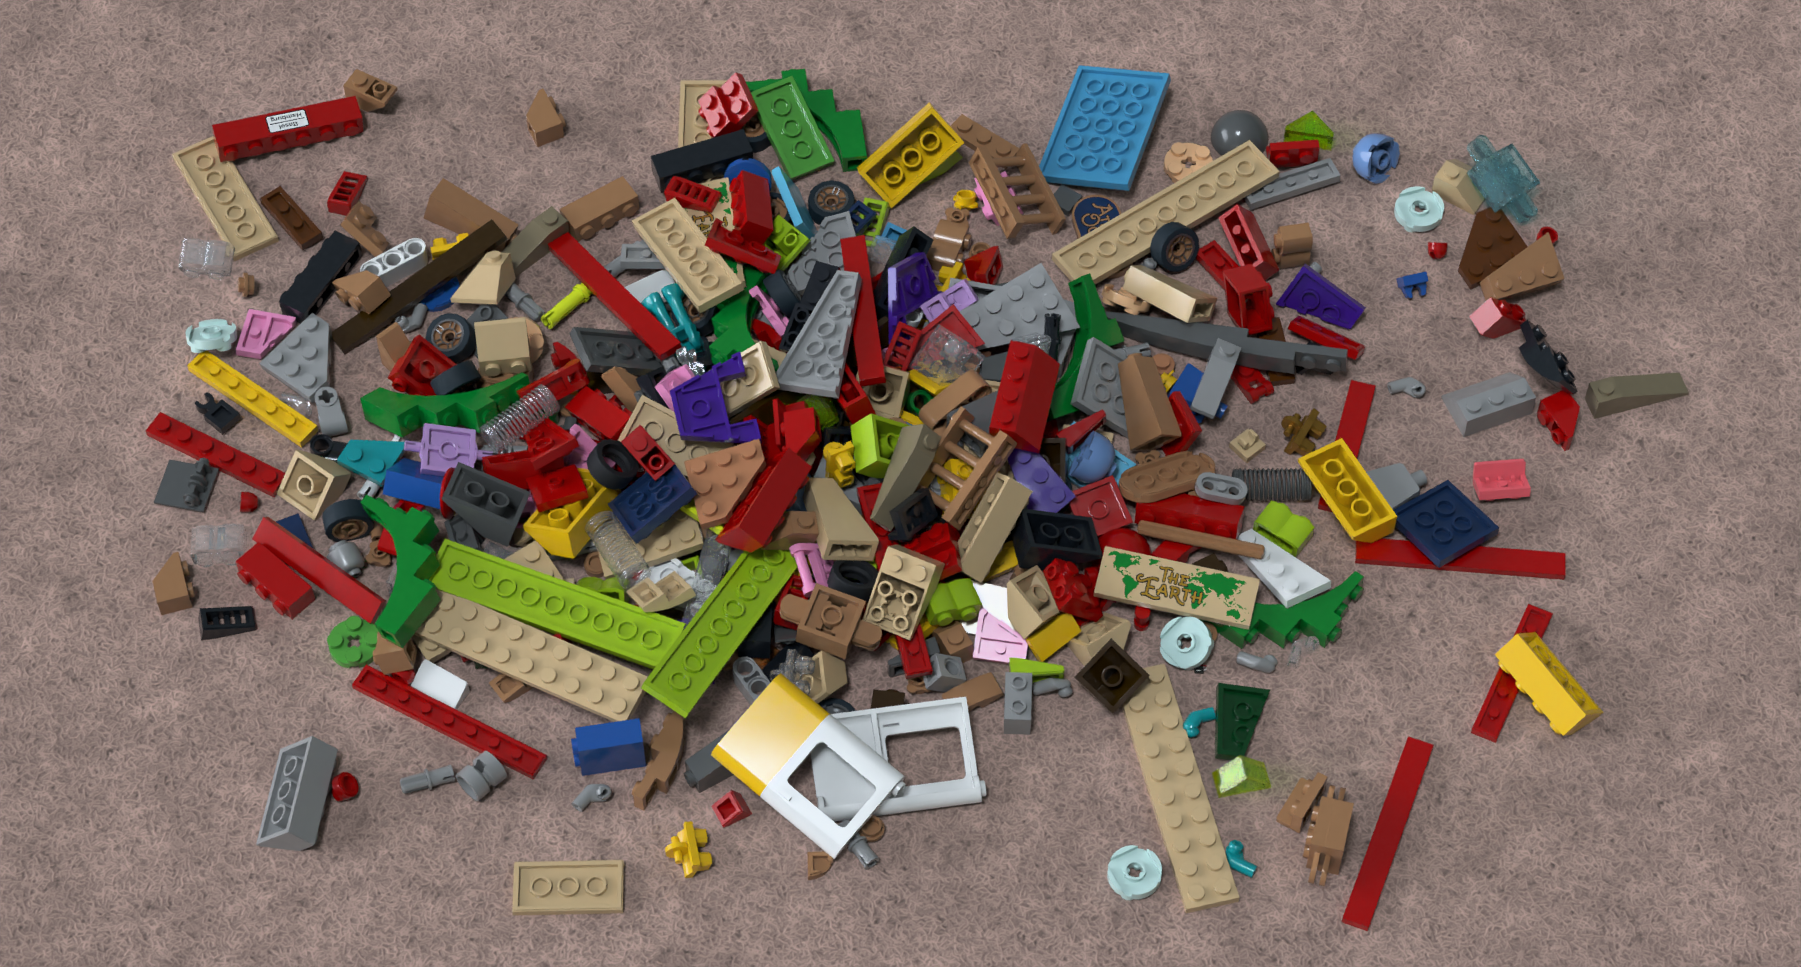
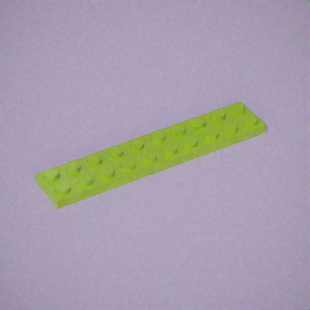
(555, 605)
(719, 628)

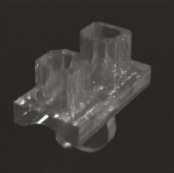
(794, 668)

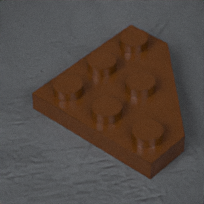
(1489, 246)

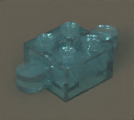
(1503, 178)

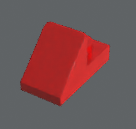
(985, 266)

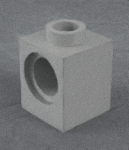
(946, 674)

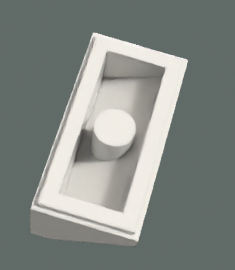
(650, 284)
(440, 684)

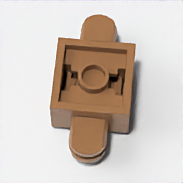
(835, 611)
(1327, 835)

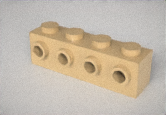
(991, 525)

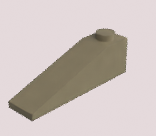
(533, 240)
(1631, 392)
(905, 471)

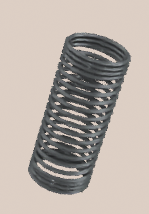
(1306, 483)

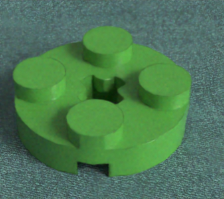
(340, 639)

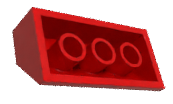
(1025, 395)
(766, 502)

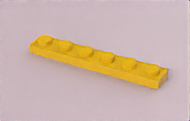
(253, 398)

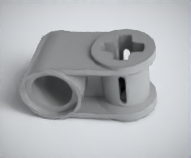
(330, 414)

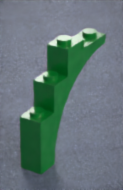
(841, 128)
(735, 319)
(1092, 323)
(406, 413)
(412, 592)
(1313, 617)

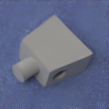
(1397, 483)

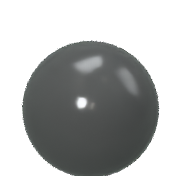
(1237, 128)

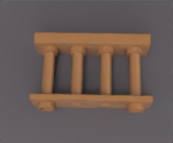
(1003, 203)
(984, 468)

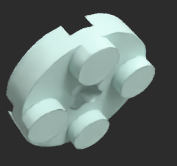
(1418, 221)
(211, 335)
(1200, 645)
(1136, 858)

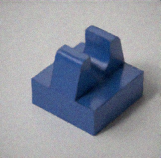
(1418, 280)

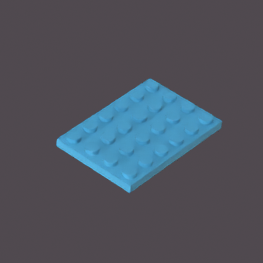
(1104, 127)

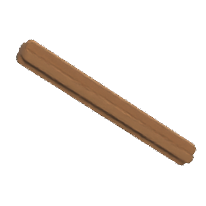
(1201, 539)

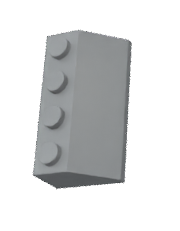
(297, 795)

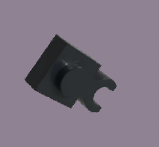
(218, 415)

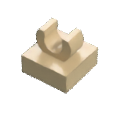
(1247, 445)

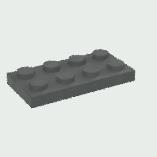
(610, 348)

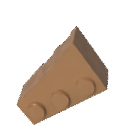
(1525, 273)

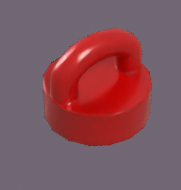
(344, 786)

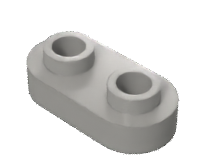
(1221, 488)

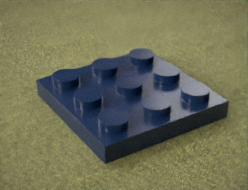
(651, 502)
(1444, 523)

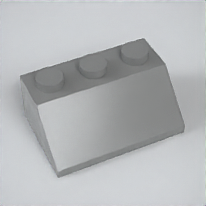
(1490, 403)

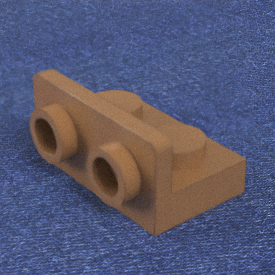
(1301, 802)

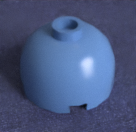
(1375, 152)
(1094, 459)

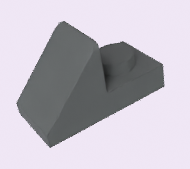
(463, 533)

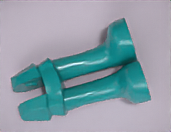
(673, 295)

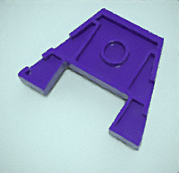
(908, 288)
(702, 409)

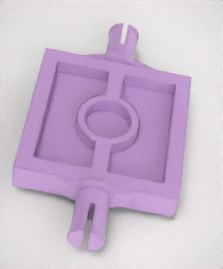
(445, 447)

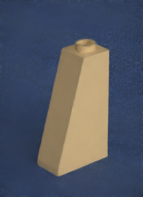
(1169, 294)
(840, 525)

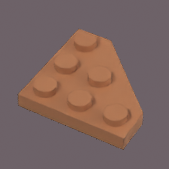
(723, 480)

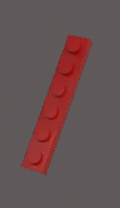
(221, 456)

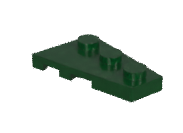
(1236, 718)

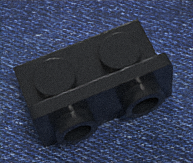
(912, 515)

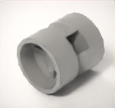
(478, 778)

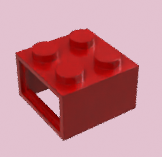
(1244, 284)

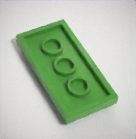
(791, 128)

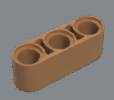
(961, 392)

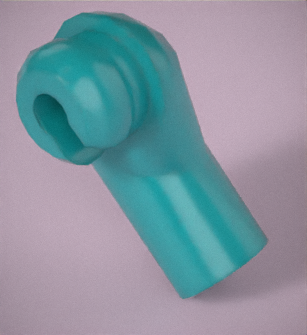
(1197, 717)
(1236, 859)

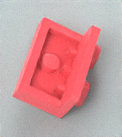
(1500, 479)

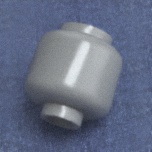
(347, 557)

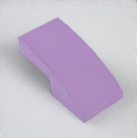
(960, 295)

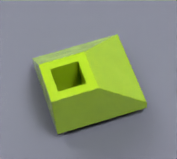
(785, 241)

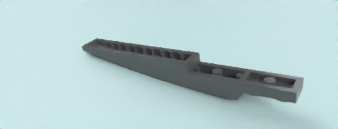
(1199, 339)

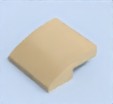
(662, 595)

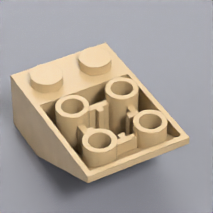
(902, 590)

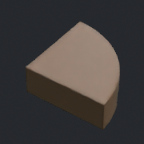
(818, 864)

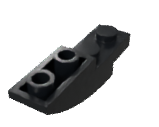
(818, 282)
(1546, 360)

